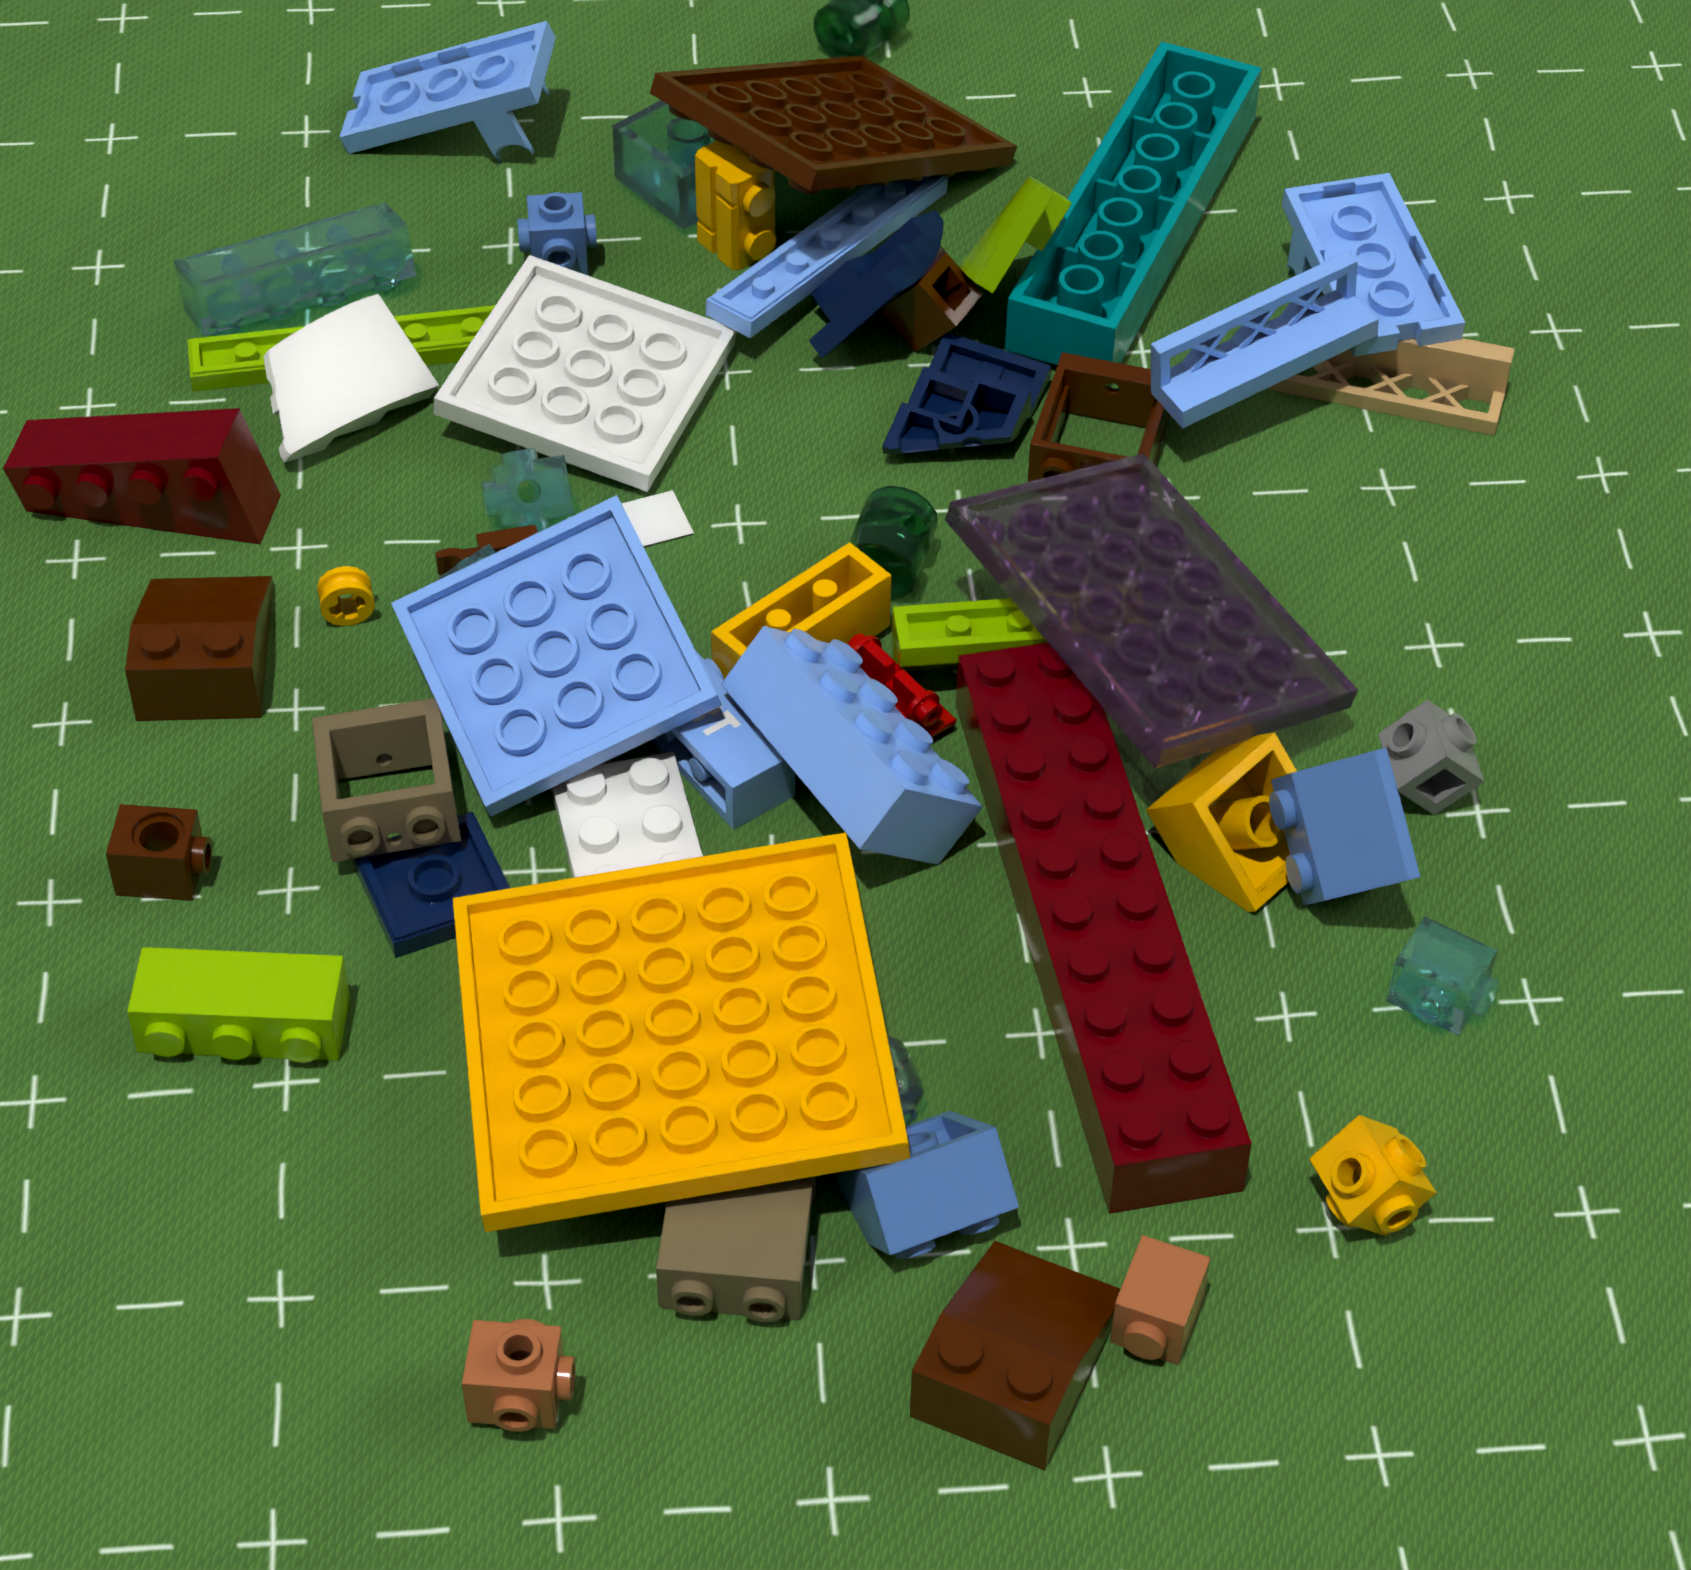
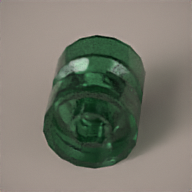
(859, 26)
(896, 534)

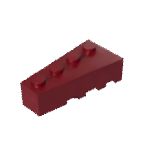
(148, 472)

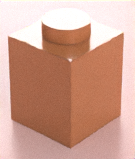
(1159, 1300)

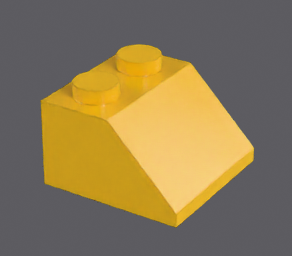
(1223, 824)

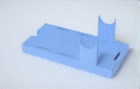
(453, 87)
(1394, 264)

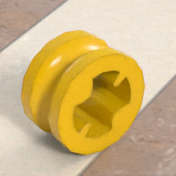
(341, 582)

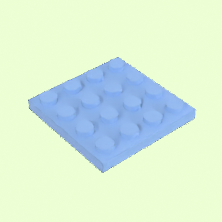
(555, 655)

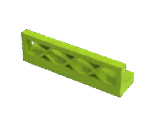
(939, 632)

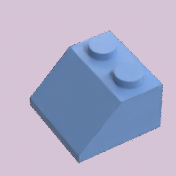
(1343, 827)
(946, 1185)

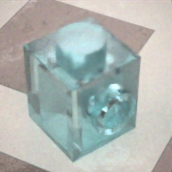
(1443, 977)

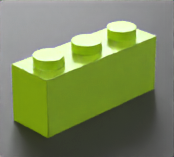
(239, 1004)

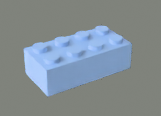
(852, 745)

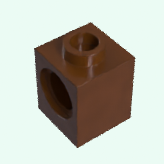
(157, 852)

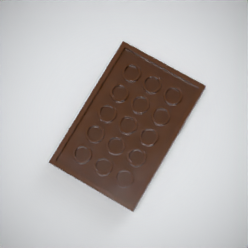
(832, 122)

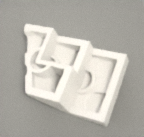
(342, 376)

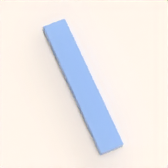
(818, 251)

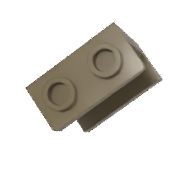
(737, 1251)

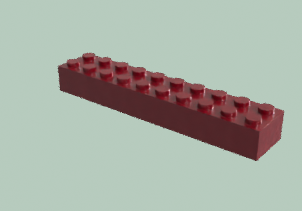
(1101, 934)

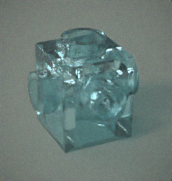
(549, 483)

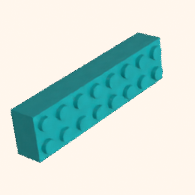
(1134, 207)

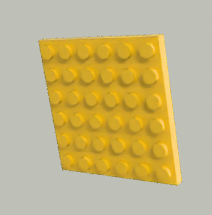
(673, 1033)

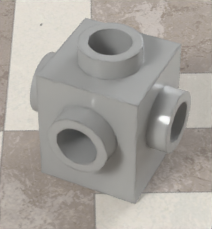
(1432, 756)

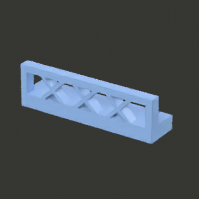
(1261, 350)

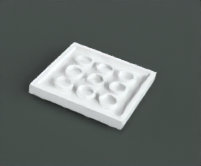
(586, 372)

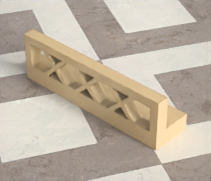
(1444, 370)

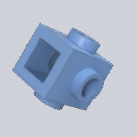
(558, 225)

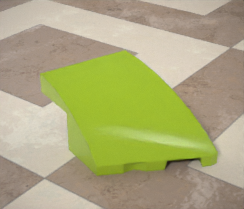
(1028, 218)

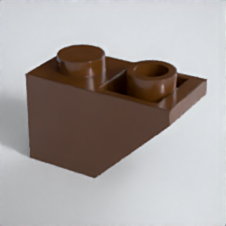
(933, 302)

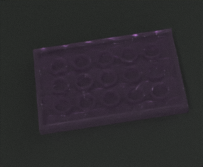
(1150, 608)

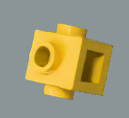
(1373, 1176)

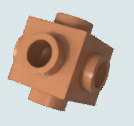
(516, 1374)

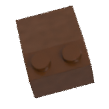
(200, 648)
(1013, 1354)

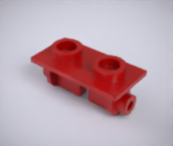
(913, 700)

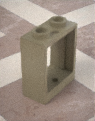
(378, 743)

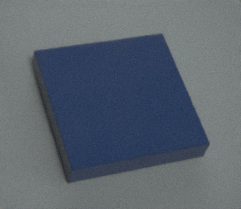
(417, 886)

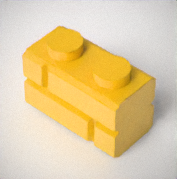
(734, 205)

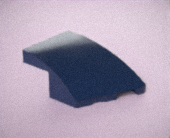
(875, 280)
(968, 398)

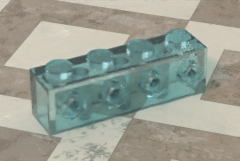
(295, 269)

